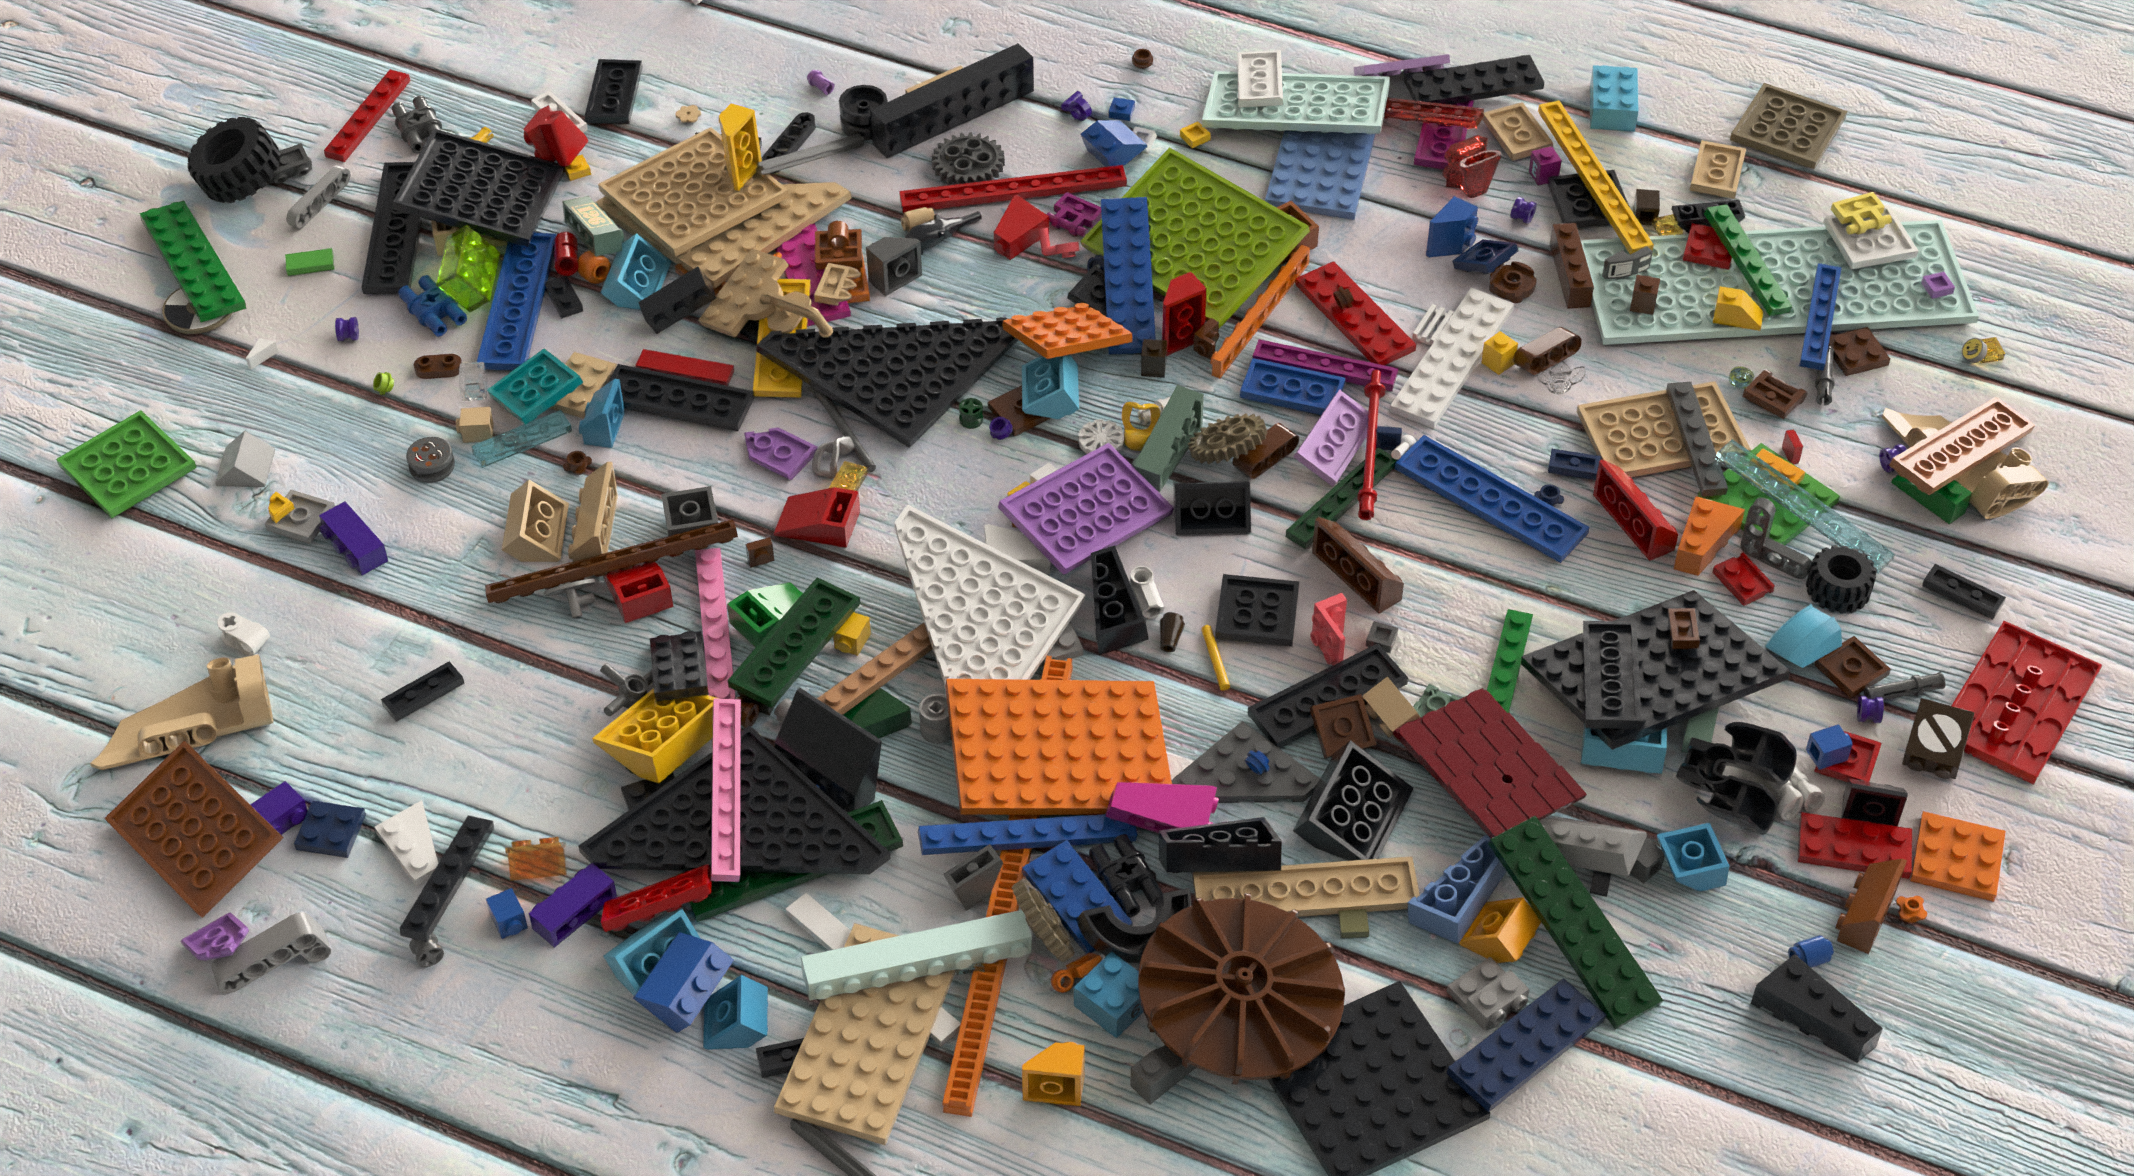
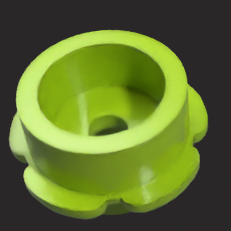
(383, 383)

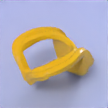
(1133, 437)

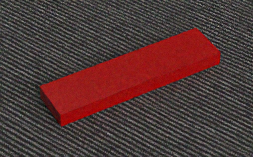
(685, 367)

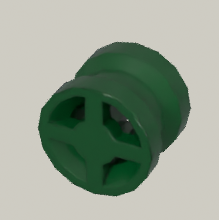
(971, 413)

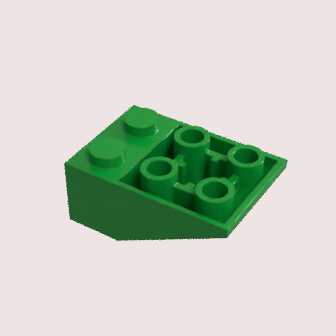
(760, 610)

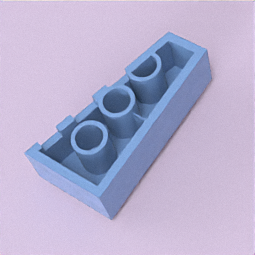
(1458, 895)

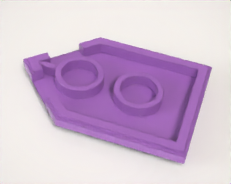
(779, 451)
(216, 939)

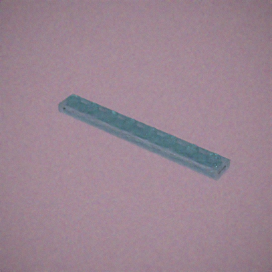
(1802, 503)

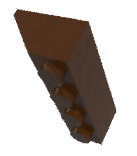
(1356, 565)

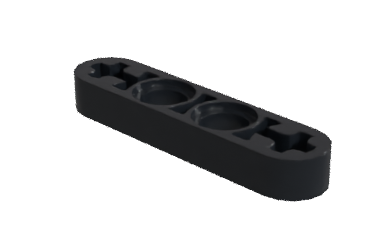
(792, 144)

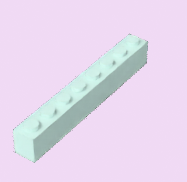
(916, 955)

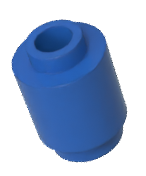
(1813, 951)

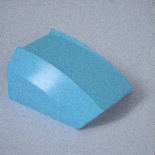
(1806, 637)

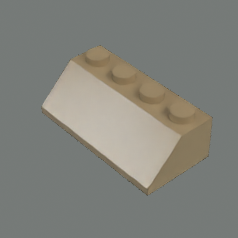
(594, 514)

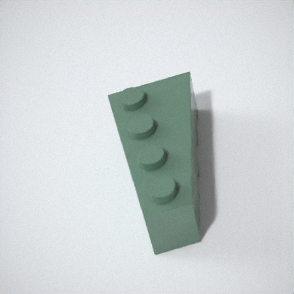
(1170, 436)

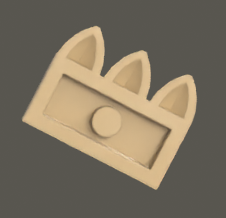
(835, 284)

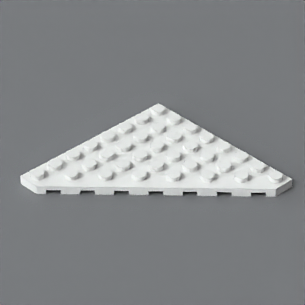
(980, 605)

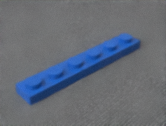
(1820, 317)

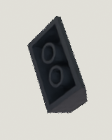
(1212, 507)

